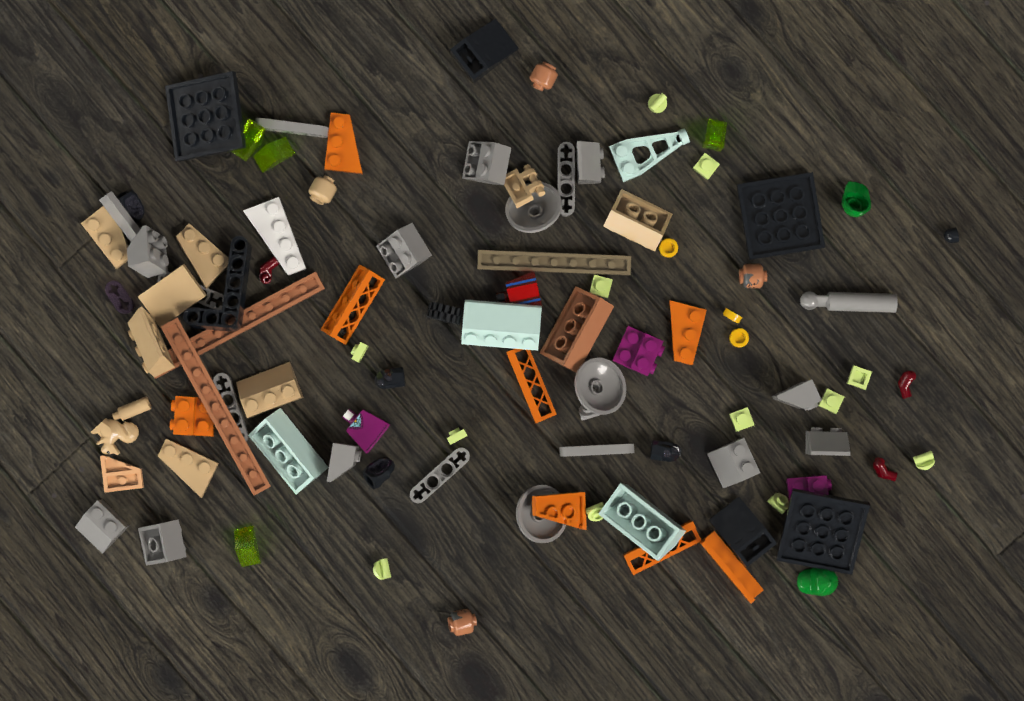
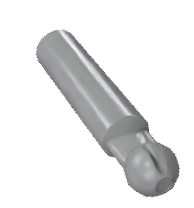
(851, 301)

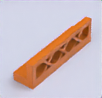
(349, 302)
(525, 388)
(638, 552)
(731, 566)

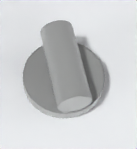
(585, 414)

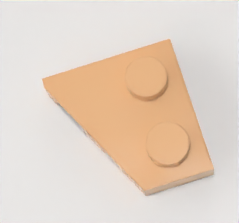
(120, 475)

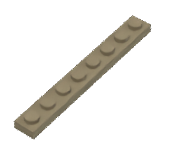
(554, 262)

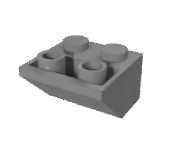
(486, 162)
(403, 250)
(148, 253)

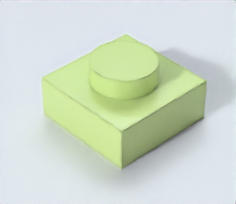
(706, 166)
(601, 286)
(358, 351)
(859, 377)
(831, 401)
(741, 419)
(456, 435)

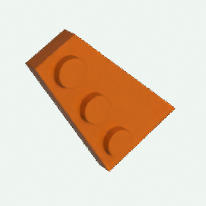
(341, 146)
(686, 330)
(562, 508)

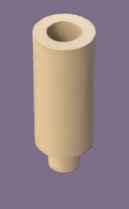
(132, 409)

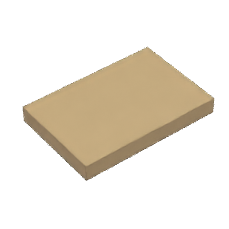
(172, 295)

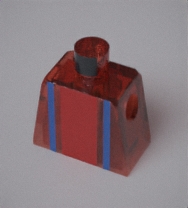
(521, 291)

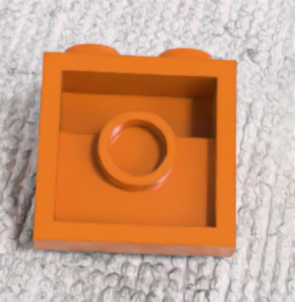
(190, 417)

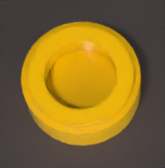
(668, 247)
(731, 315)
(739, 337)

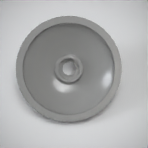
(524, 217)
(608, 385)
(536, 529)

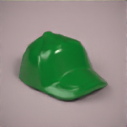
(856, 199)
(817, 581)

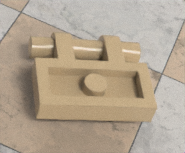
(517, 188)

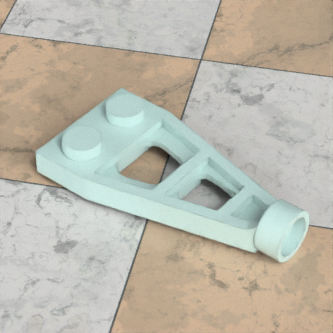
(626, 162)

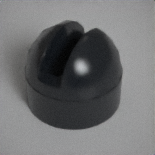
(951, 235)

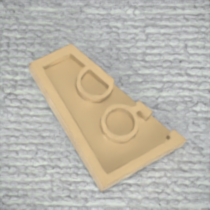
(107, 236)
(203, 255)
(188, 465)

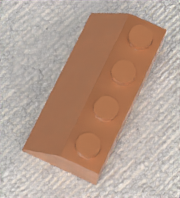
(576, 329)

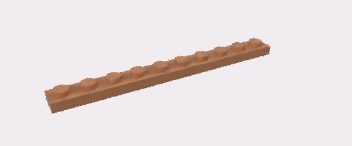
(256, 314)
(215, 406)

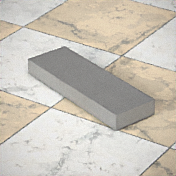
(120, 215)

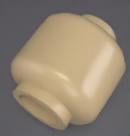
(322, 190)

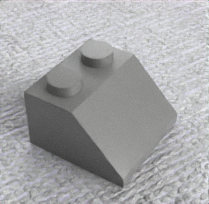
(588, 162)
(801, 396)
(827, 443)
(342, 459)
(733, 463)
(101, 525)
(162, 542)

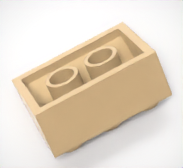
(638, 220)
(149, 343)
(269, 390)

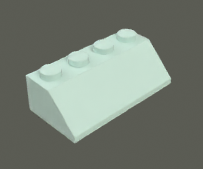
(501, 325)
(288, 451)
(641, 522)

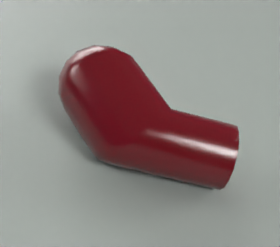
(265, 272)
(904, 383)
(881, 470)

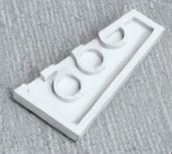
(276, 232)

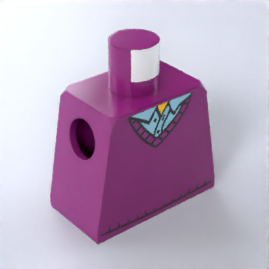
(365, 428)

